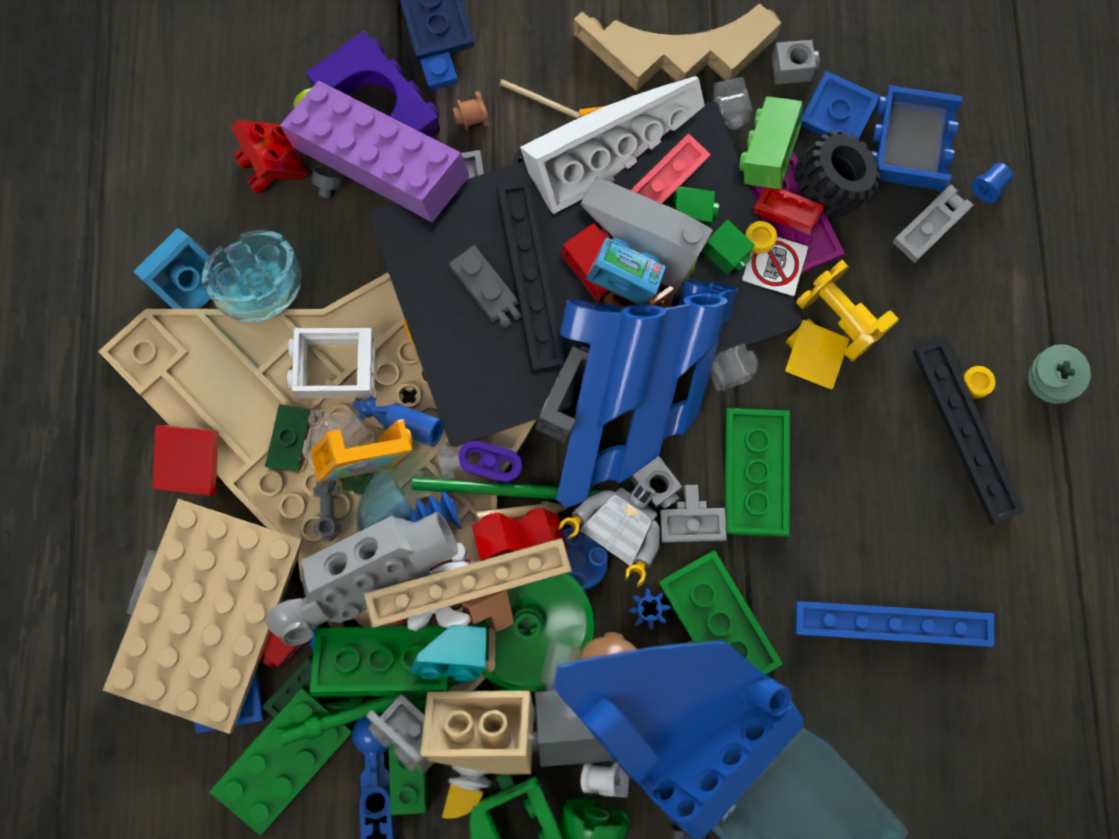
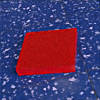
(185, 459)

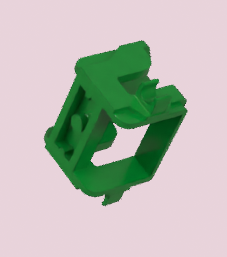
(482, 822)

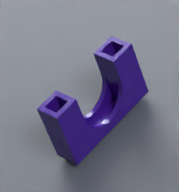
(364, 63)

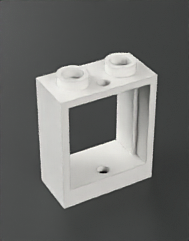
(325, 336)

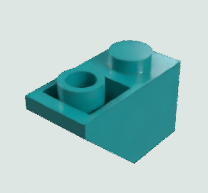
(455, 653)

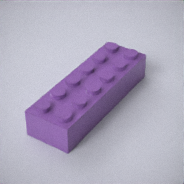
(376, 150)

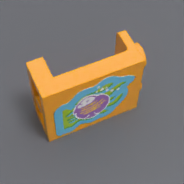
(335, 462)

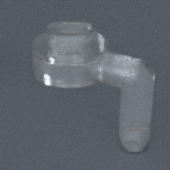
(448, 460)

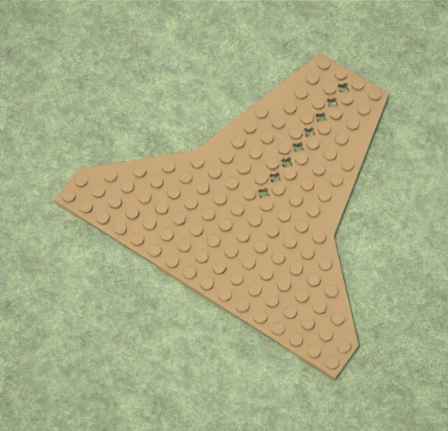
(232, 377)

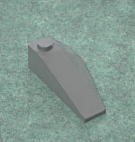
(648, 227)

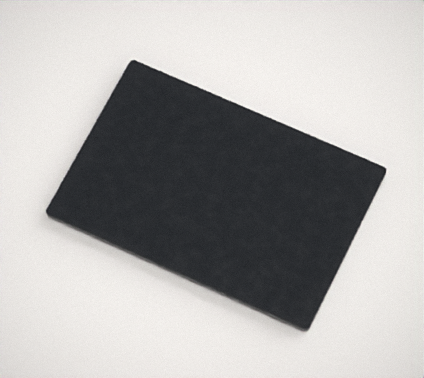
(478, 366)

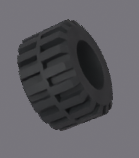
(837, 173)

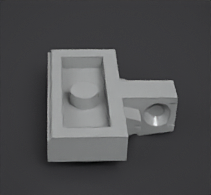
(692, 520)

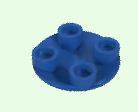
(586, 559)

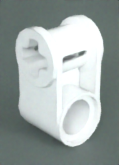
(605, 779)

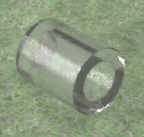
(557, 654)

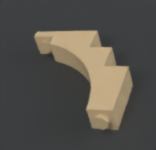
(641, 54)

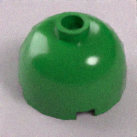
(585, 821)

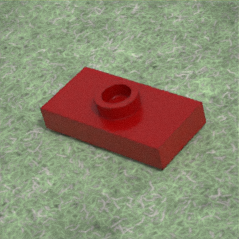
(789, 209)

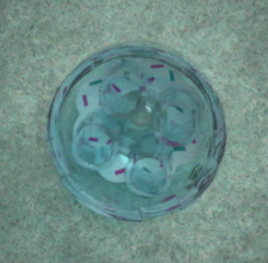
(253, 276)

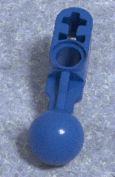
(373, 780)

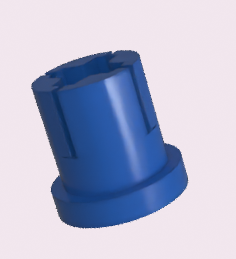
(989, 186)

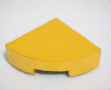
(460, 802)

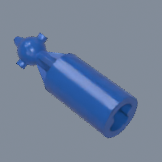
(422, 426)

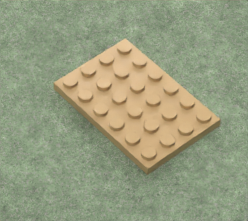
(203, 616)

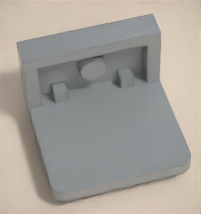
(403, 728)

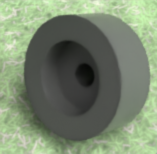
(327, 180)

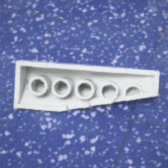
(606, 141)

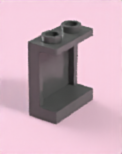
(551, 421)

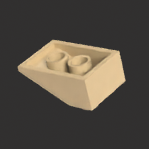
(479, 730)

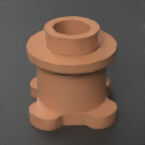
(471, 112)

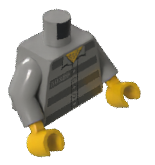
(621, 525)

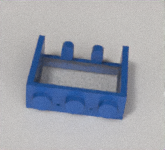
(915, 137)

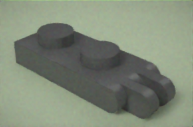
(485, 286)

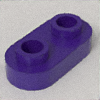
(491, 460)

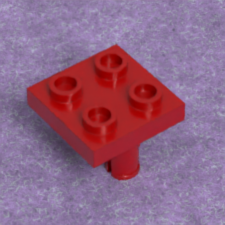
(268, 152)

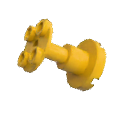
(855, 320)

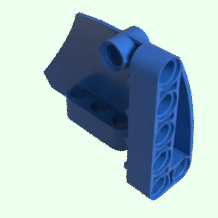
(683, 723)

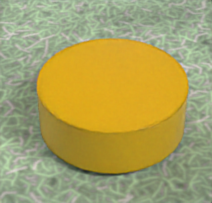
(762, 235)
(979, 381)

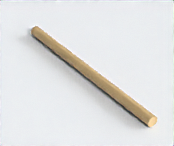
(539, 98)

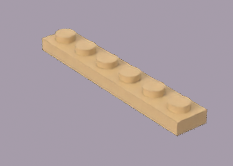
(467, 582)

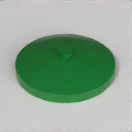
(541, 613)

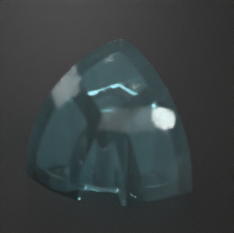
(381, 500)

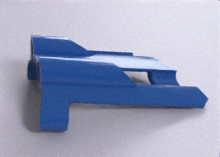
(636, 366)

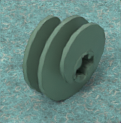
(1047, 382)

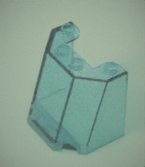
(809, 796)

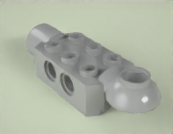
(362, 563)

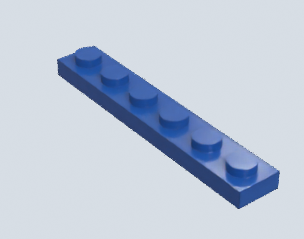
(894, 624)

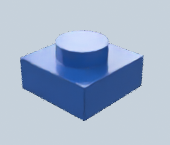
(439, 71)

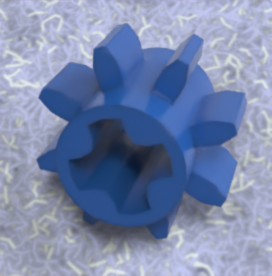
(657, 609)

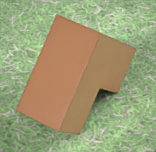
(493, 608)

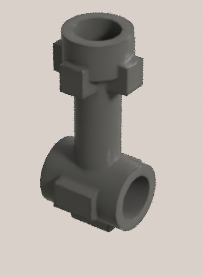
(325, 525)

